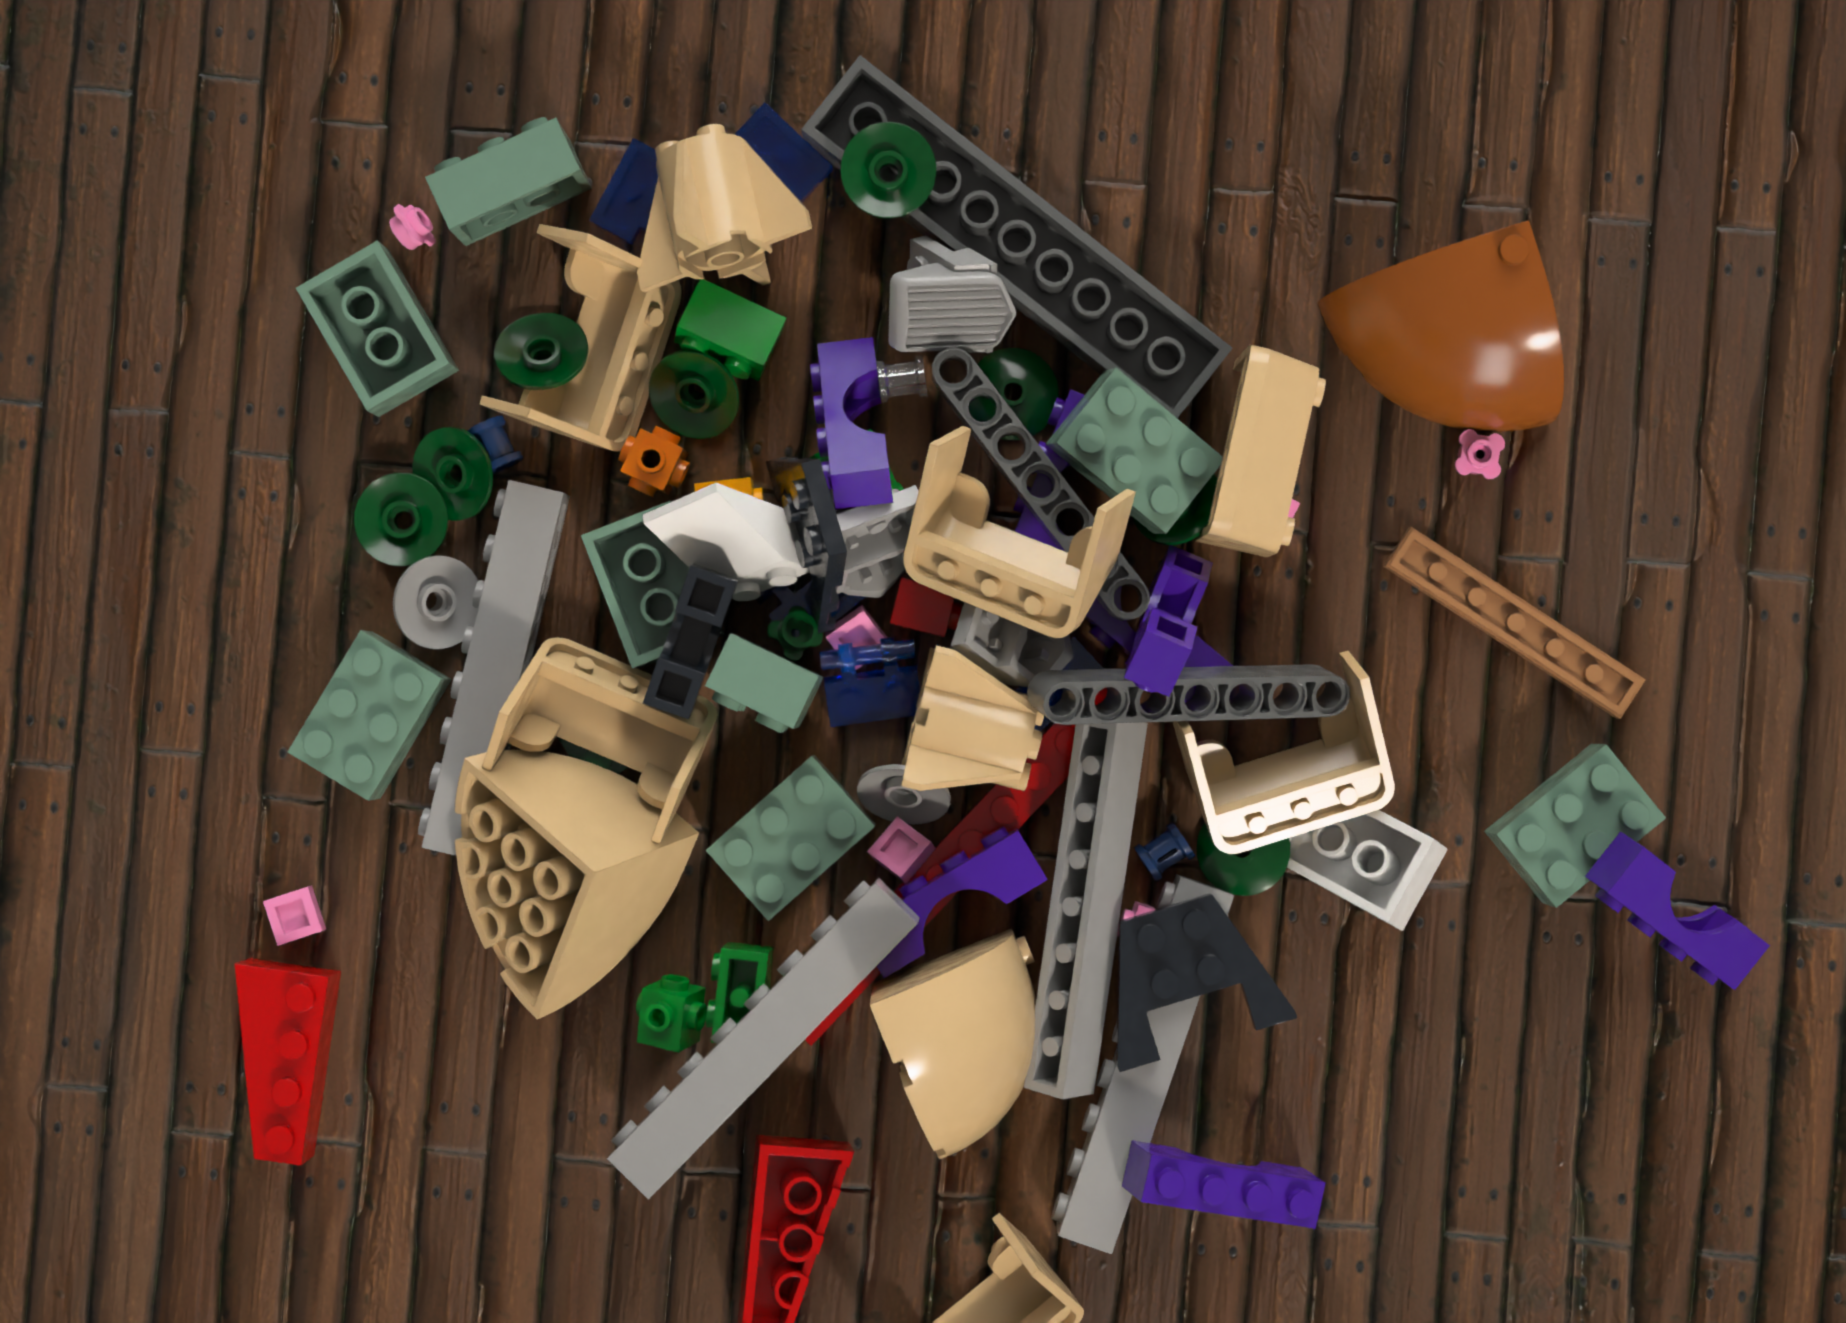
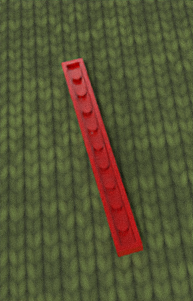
(996, 809)

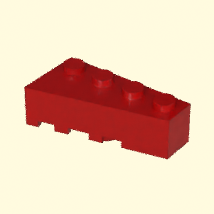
(286, 1050)
(788, 1214)

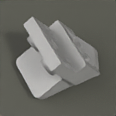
(947, 301)
(875, 543)
(1007, 648)

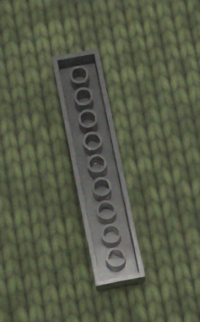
(1044, 259)

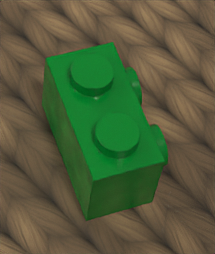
(729, 330)
(739, 974)

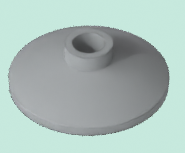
(453, 612)
(884, 796)

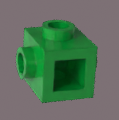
(671, 1013)

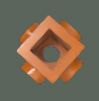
(666, 474)

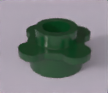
(802, 622)

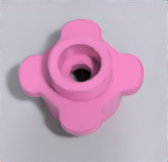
(411, 227)
(1467, 460)

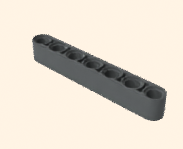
(1032, 461)
(1208, 703)

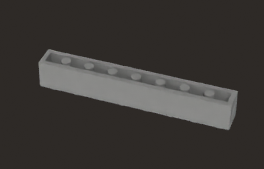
(498, 643)
(1085, 907)
(763, 1038)
(1125, 1112)

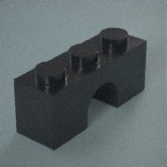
(690, 641)

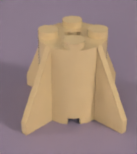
(715, 211)
(968, 728)

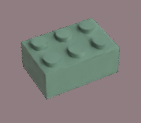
(507, 180)
(377, 329)
(1133, 443)
(639, 584)
(764, 683)
(369, 715)
(1571, 822)
(791, 837)

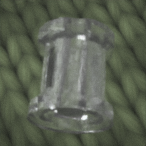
(901, 379)

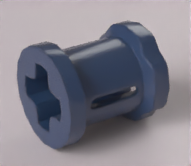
(496, 443)
(1164, 851)

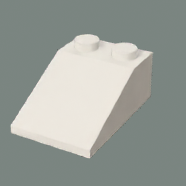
(731, 536)
(1370, 863)

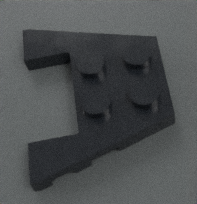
(821, 544)
(1180, 956)

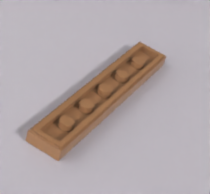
(1514, 623)

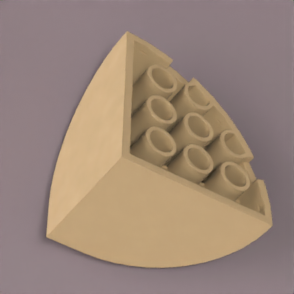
(561, 869)
(961, 1036)

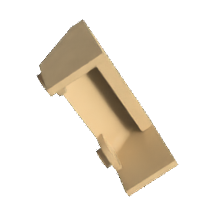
(625, 344)
(1262, 452)
(995, 567)
(601, 708)
(1297, 787)
(1018, 1289)

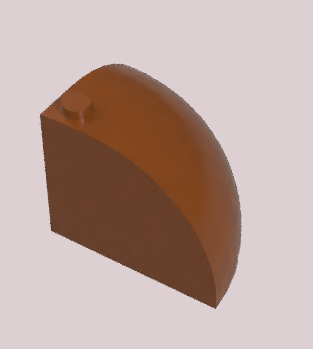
(1458, 333)

